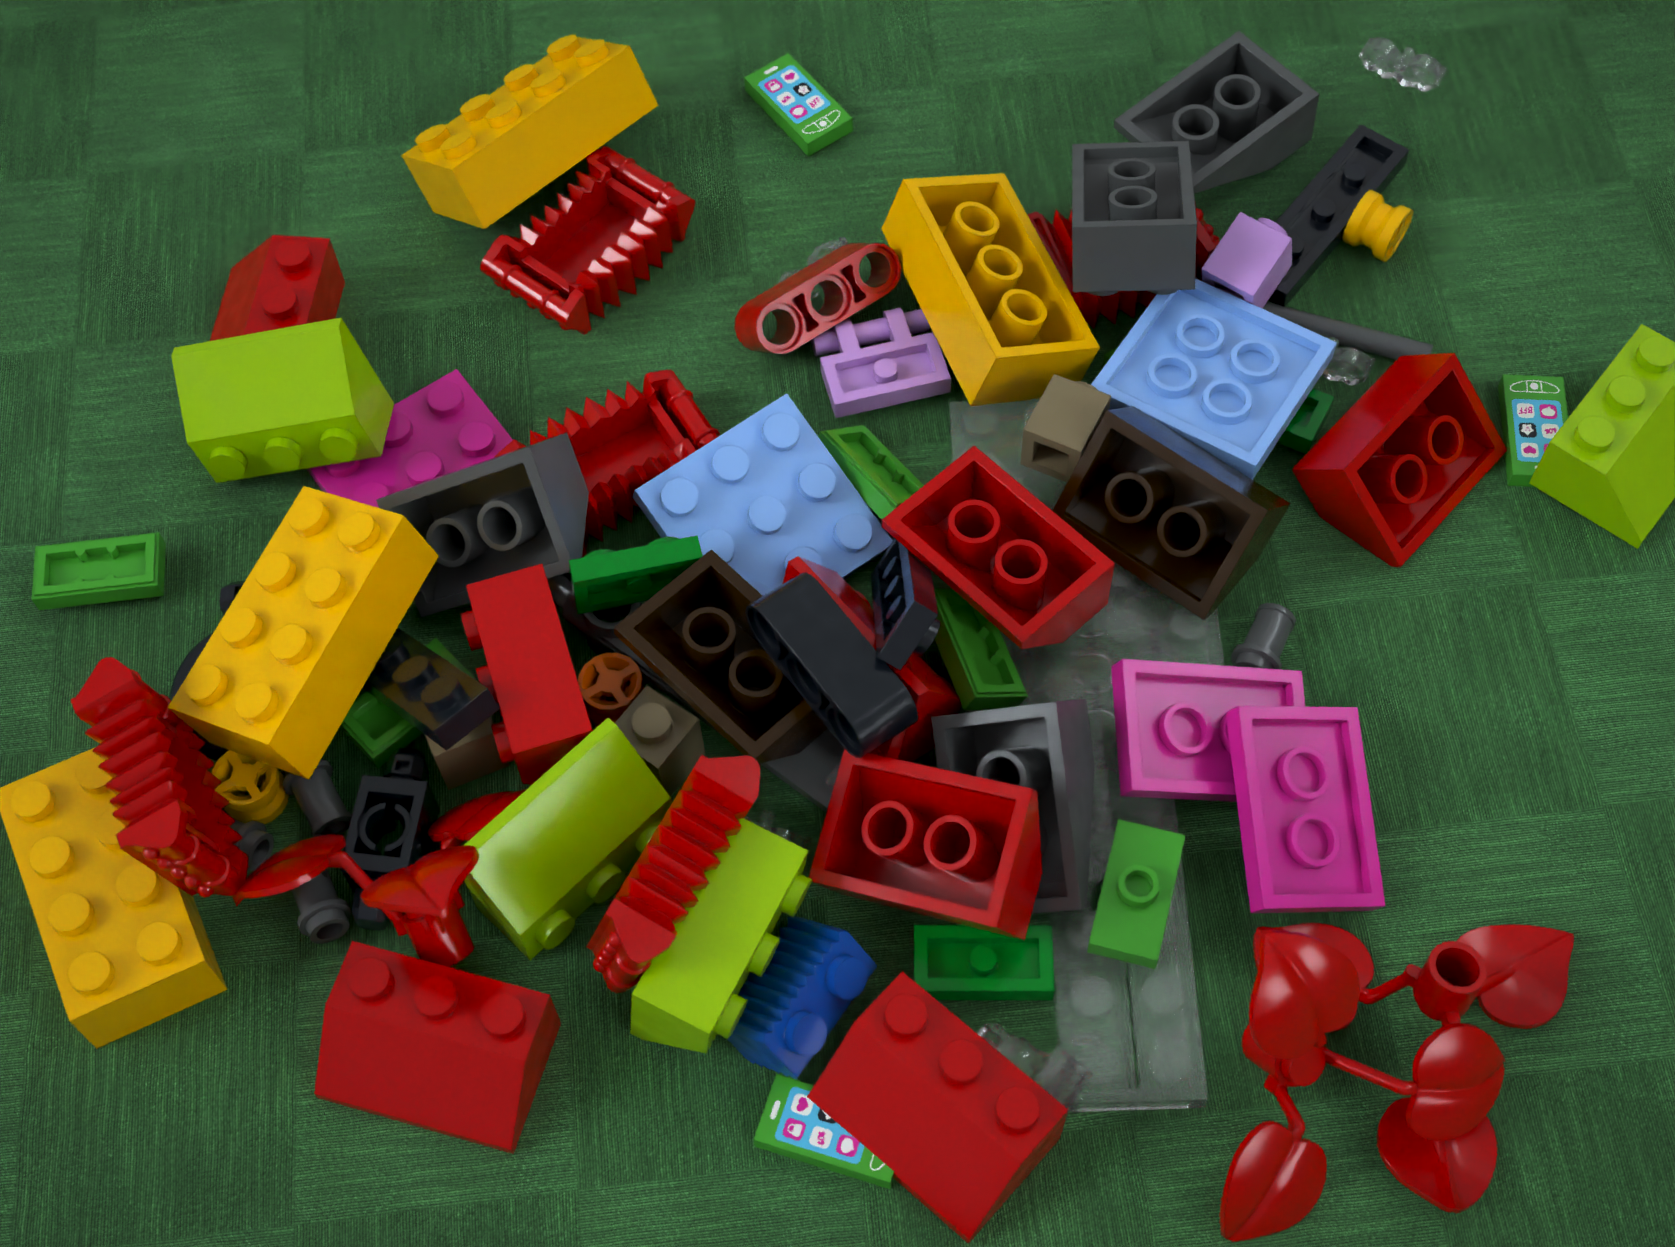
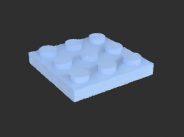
(1216, 372)
(764, 499)

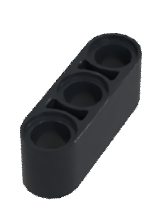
(831, 665)

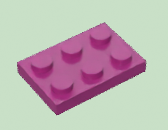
(426, 438)
(1176, 724)
(1304, 809)

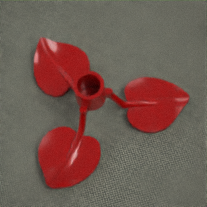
(421, 890)
(1518, 982)
(1296, 999)

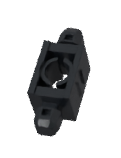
(380, 800)

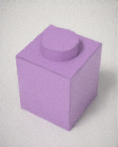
(1250, 259)

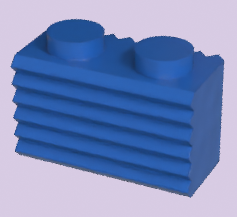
(800, 995)

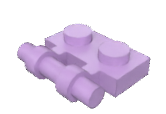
(882, 373)

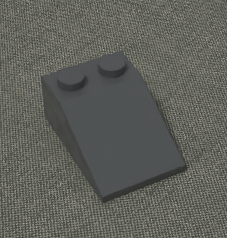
(1234, 110)
(1133, 217)
(1042, 750)

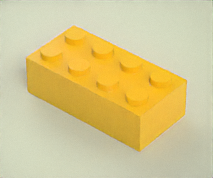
(529, 129)
(987, 287)
(305, 631)
(112, 928)

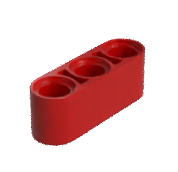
(843, 297)

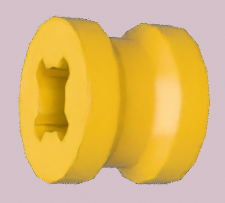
(1377, 225)
(243, 775)

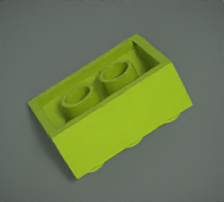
(280, 401)
(1619, 443)
(566, 840)
(696, 983)

